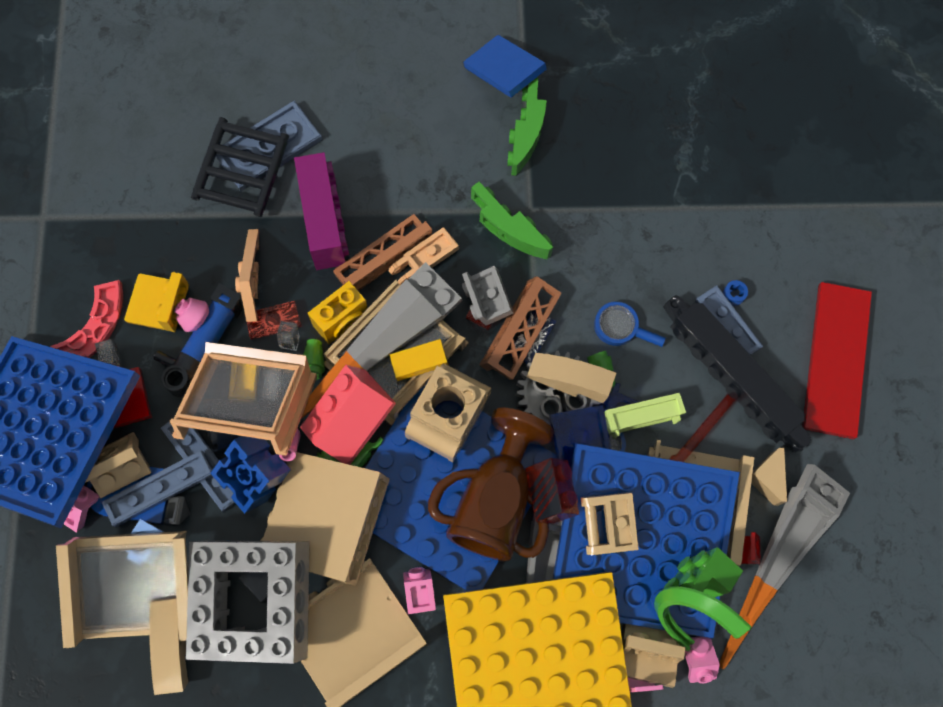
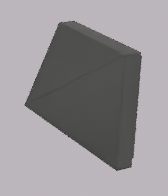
(176, 511)

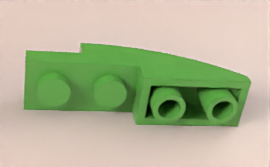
(527, 129)
(514, 230)

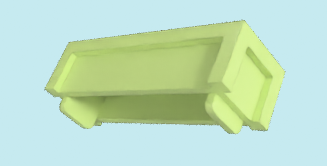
(644, 414)

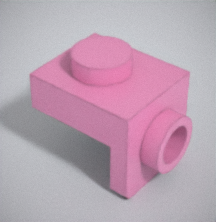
(702, 661)

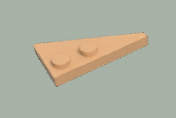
(248, 273)

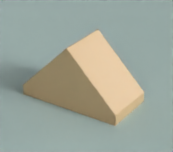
(770, 477)

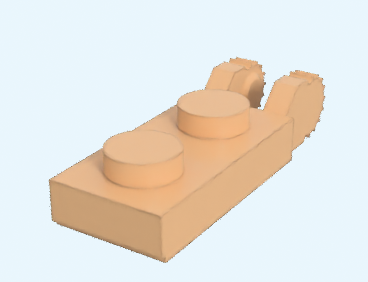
(431, 250)

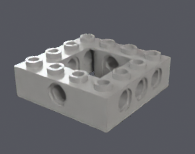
(287, 601)

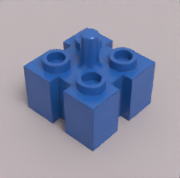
(250, 472)

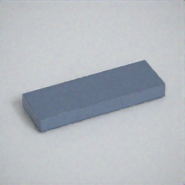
(726, 314)

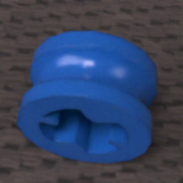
(733, 285)

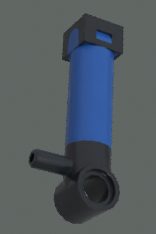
(224, 307)

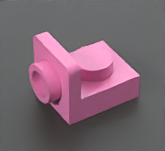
(78, 513)
(419, 590)

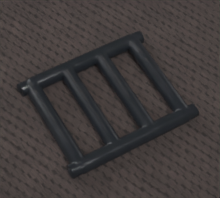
(216, 148)

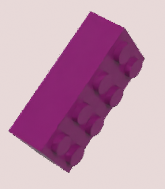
(321, 211)

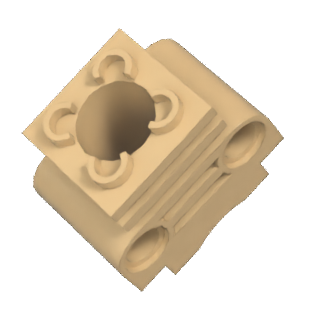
(444, 434)

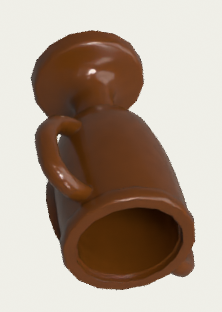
(497, 493)

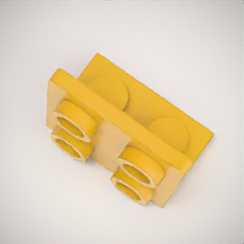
(155, 301)

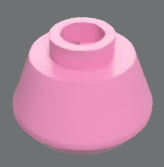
(191, 313)

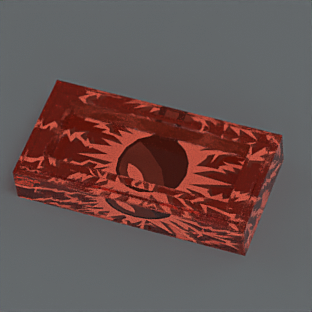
(270, 319)

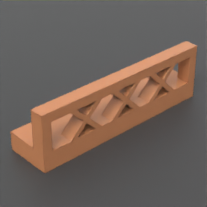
(385, 258)
(511, 326)

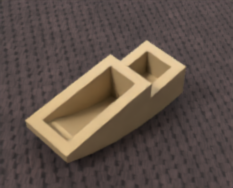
(572, 376)
(166, 650)

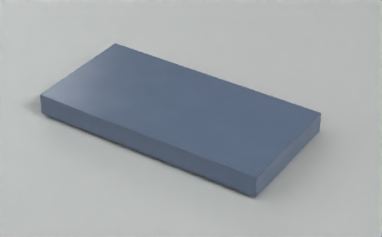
(287, 120)

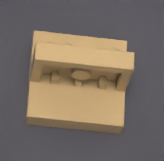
(118, 465)
(651, 655)

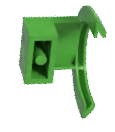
(696, 586)

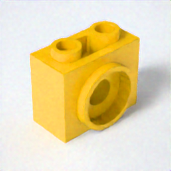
(338, 312)

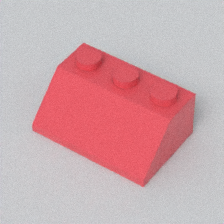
(348, 414)

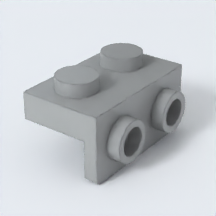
(487, 296)

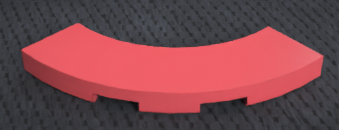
(103, 320)

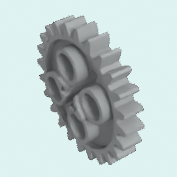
(535, 398)

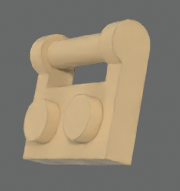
(619, 523)

